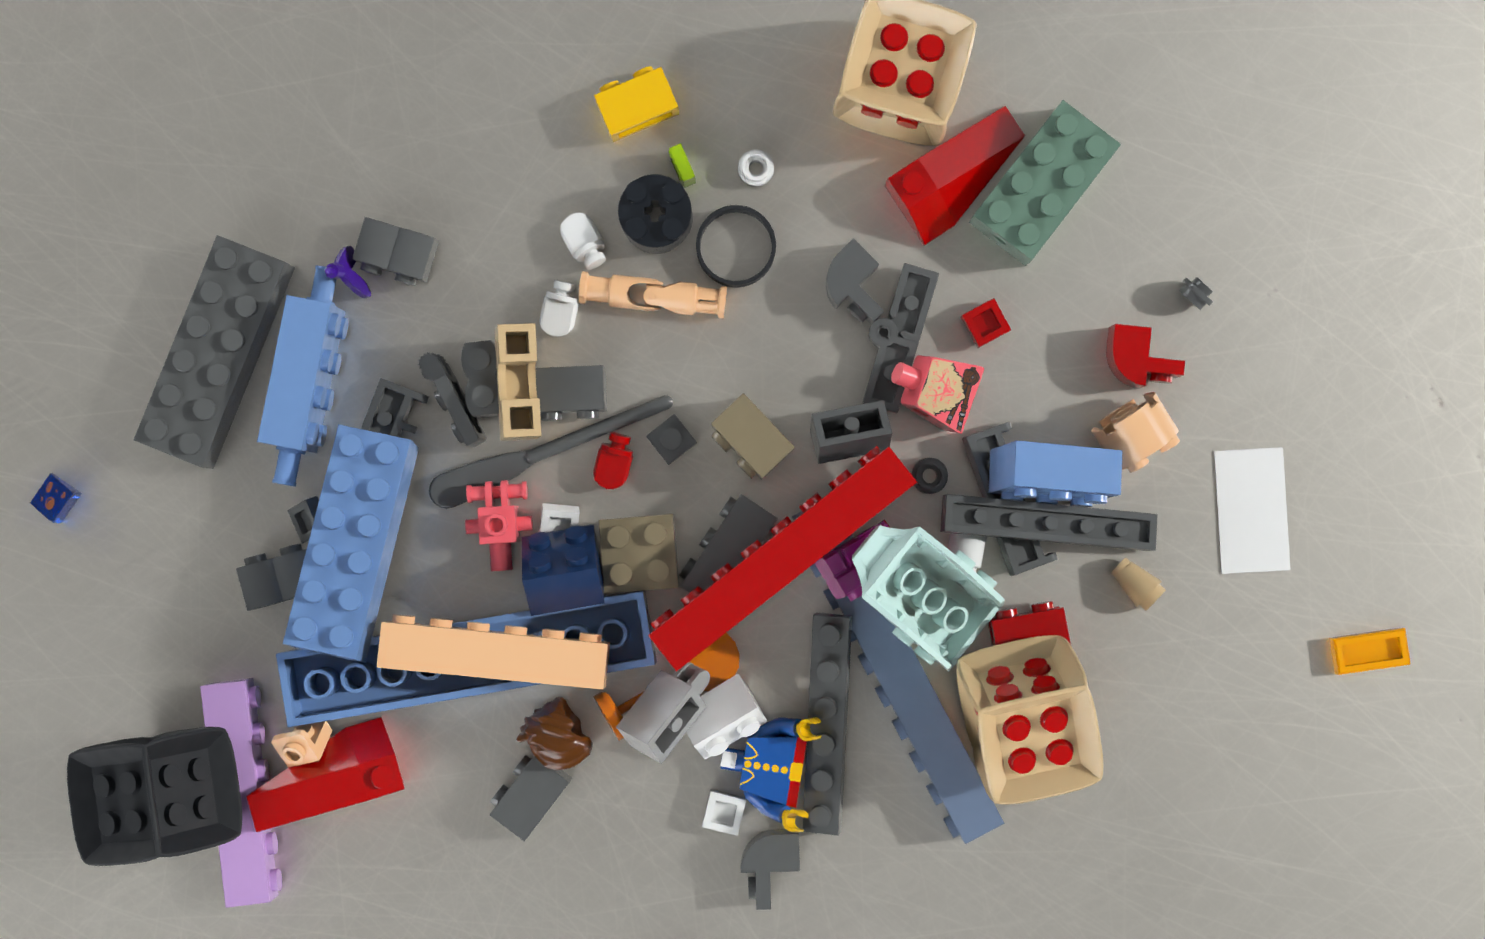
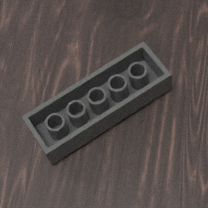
(214, 353)

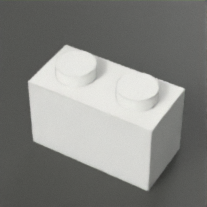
(728, 716)

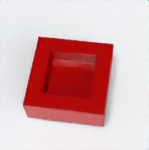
(985, 323)

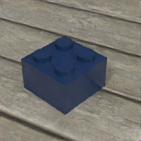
(562, 570)

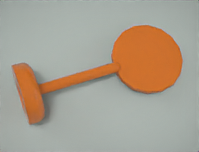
(719, 659)

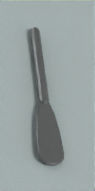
(450, 487)

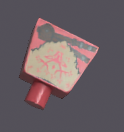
(939, 390)

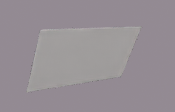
(1252, 510)

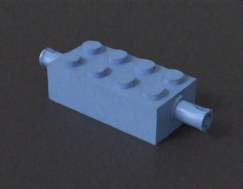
(303, 376)

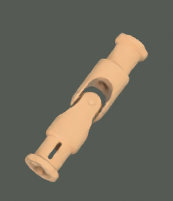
(677, 297)

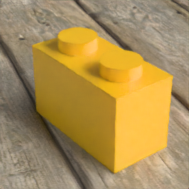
(636, 103)

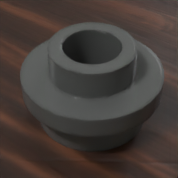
(1196, 292)
(940, 471)

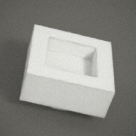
(558, 517)
(724, 812)

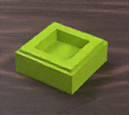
(682, 165)

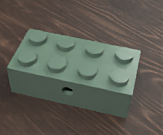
(1044, 183)

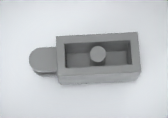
(665, 711)

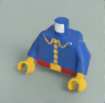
(773, 767)

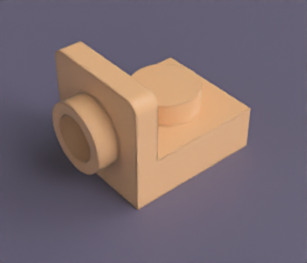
(303, 744)

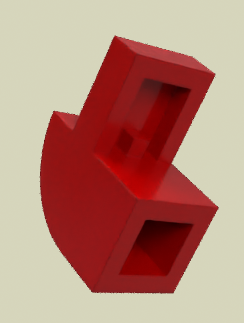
(1130, 361)

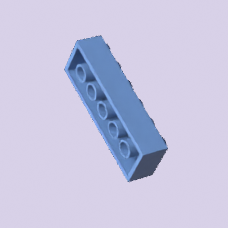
(351, 544)

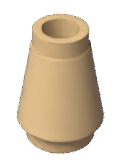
(1138, 584)

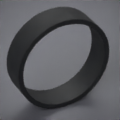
(733, 209)

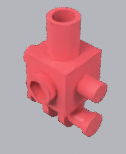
(499, 524)

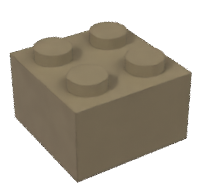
(751, 437)
(639, 553)

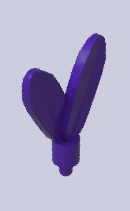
(342, 269)

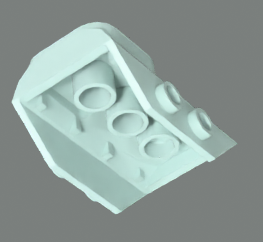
(926, 592)

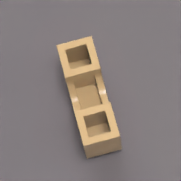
(517, 382)

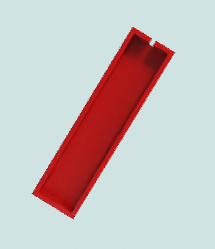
(782, 558)

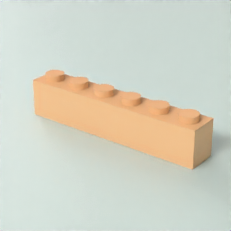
(493, 654)

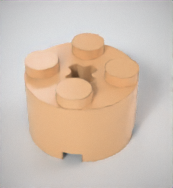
(1138, 431)

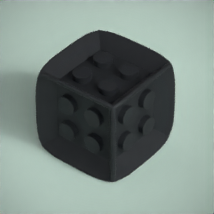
(154, 796)

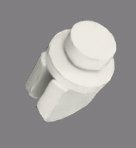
(583, 240)
(559, 310)

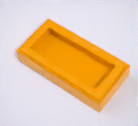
(1369, 651)

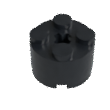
(640, 199)

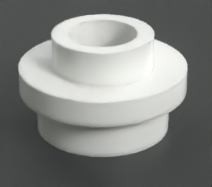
(756, 156)

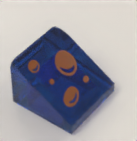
(55, 498)

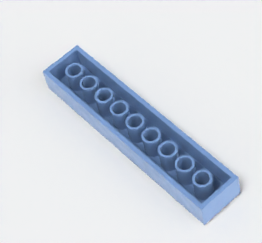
(332, 687)

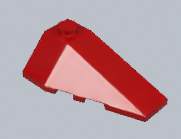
(948, 179)
(352, 770)

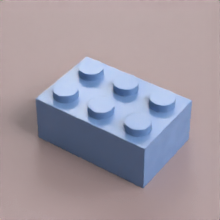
(1055, 473)

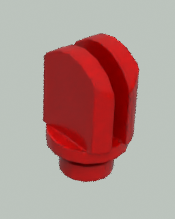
(613, 462)

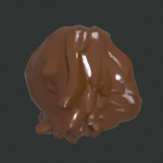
(556, 736)

